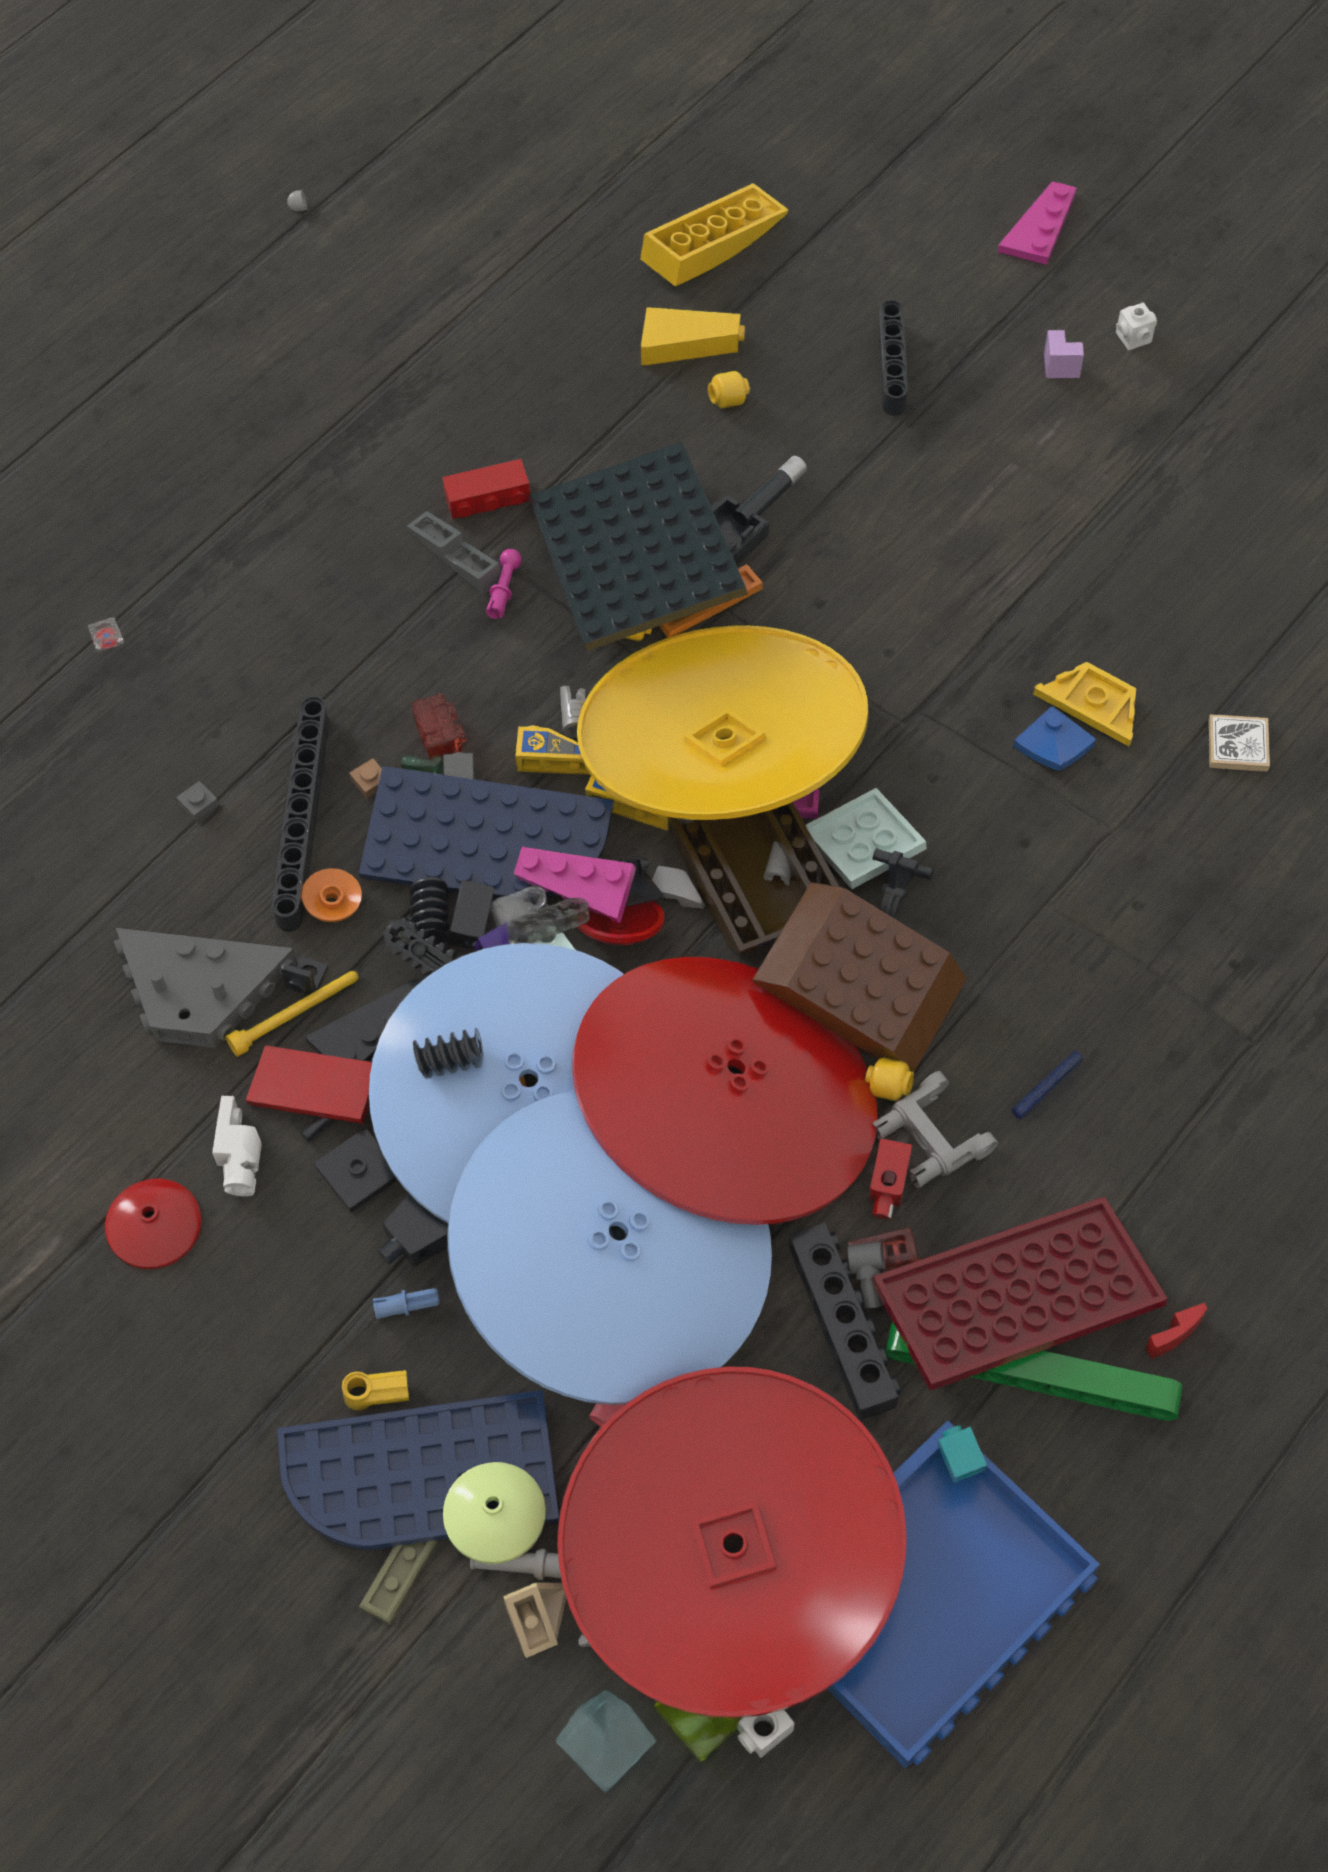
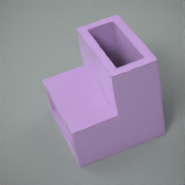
(1062, 358)

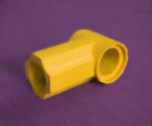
(379, 1387)

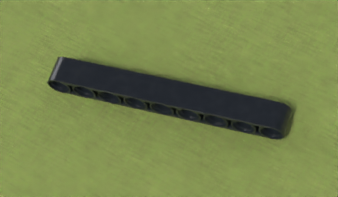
(304, 822)

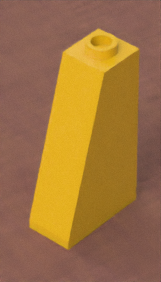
(688, 334)

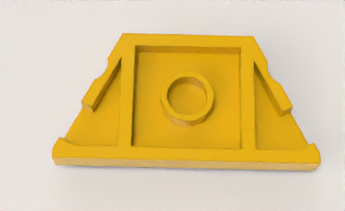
(1094, 699)

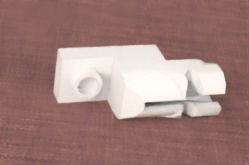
(236, 1149)

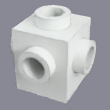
(1136, 326)

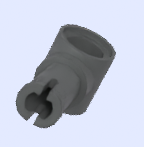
(867, 1261)

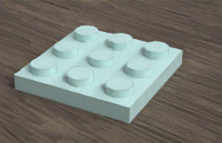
(859, 827)

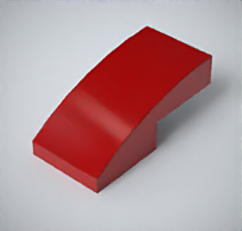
(1181, 1327)

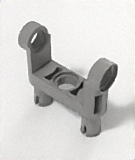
(942, 1157)

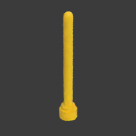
(241, 1040)

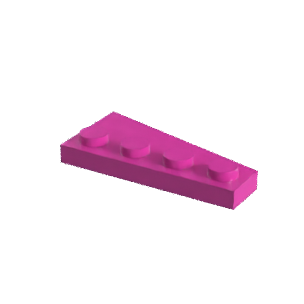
(1040, 226)
(598, 881)

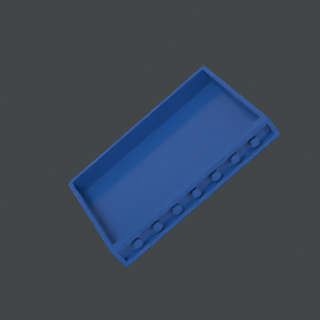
(973, 1593)

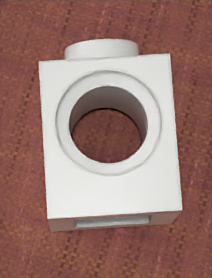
(782, 1727)

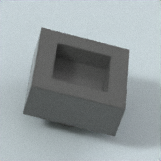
(197, 801)

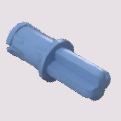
(404, 1303)

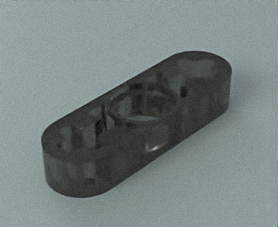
(564, 915)

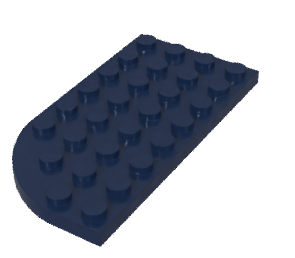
(473, 829)
(388, 1473)

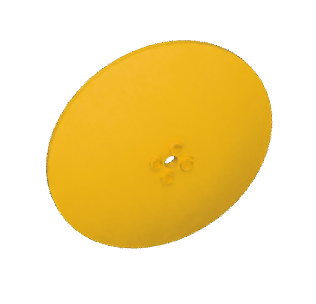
(775, 696)

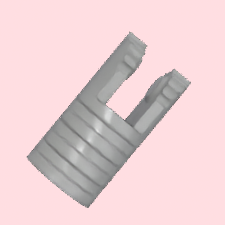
(571, 710)
(778, 865)

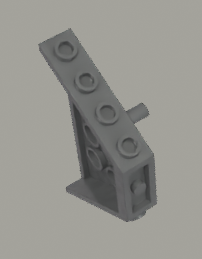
(199, 976)

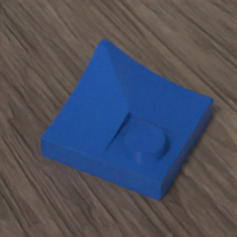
(1054, 740)

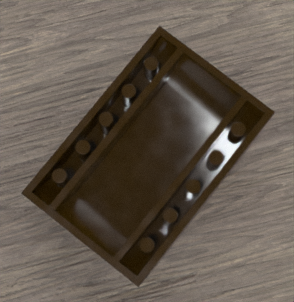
(729, 870)

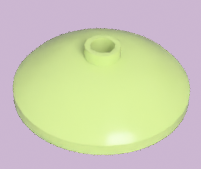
(498, 1533)

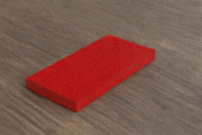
(311, 1084)

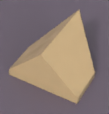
(536, 1615)

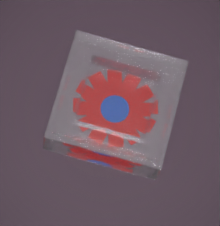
(105, 634)

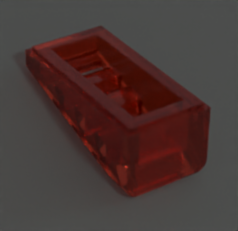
(895, 1237)

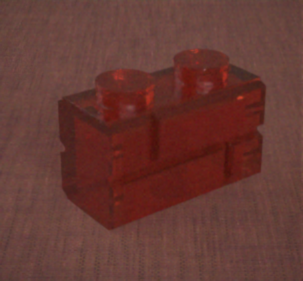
(437, 726)

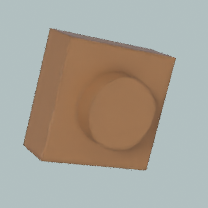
(367, 777)

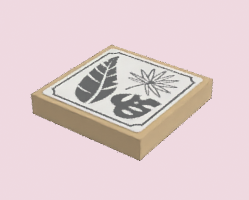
(1238, 743)

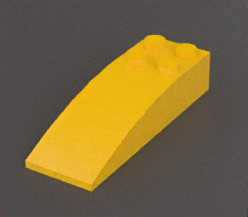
(710, 234)

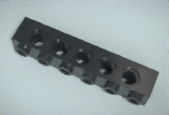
(866, 1397)

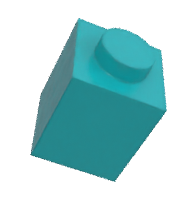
(961, 1453)

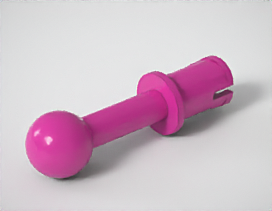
(500, 593)

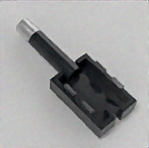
(742, 523)

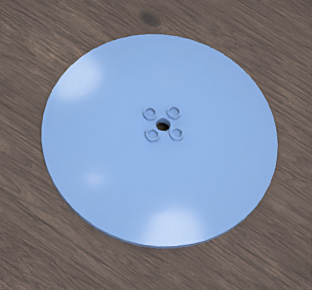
(528, 1017)
(567, 1297)

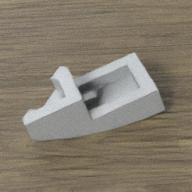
(677, 885)

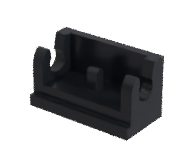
(470, 914)

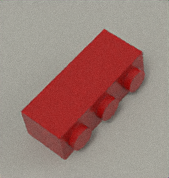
(486, 489)

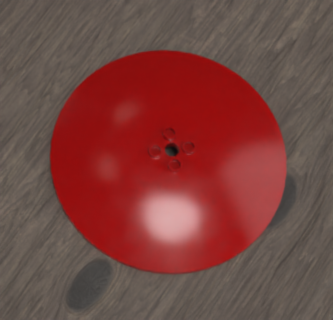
(714, 1140)
(714, 1462)

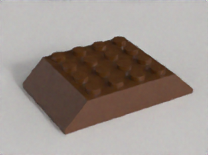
(862, 974)

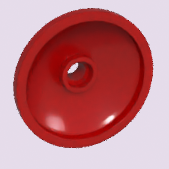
(637, 925)
(157, 1239)

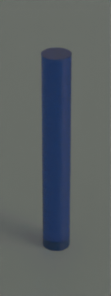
(1047, 1084)

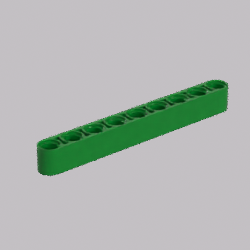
(1076, 1381)

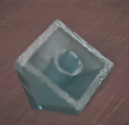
(605, 1738)

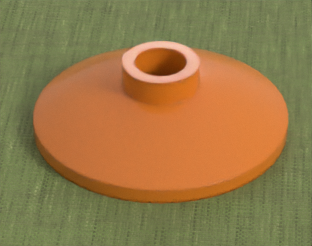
(331, 884)

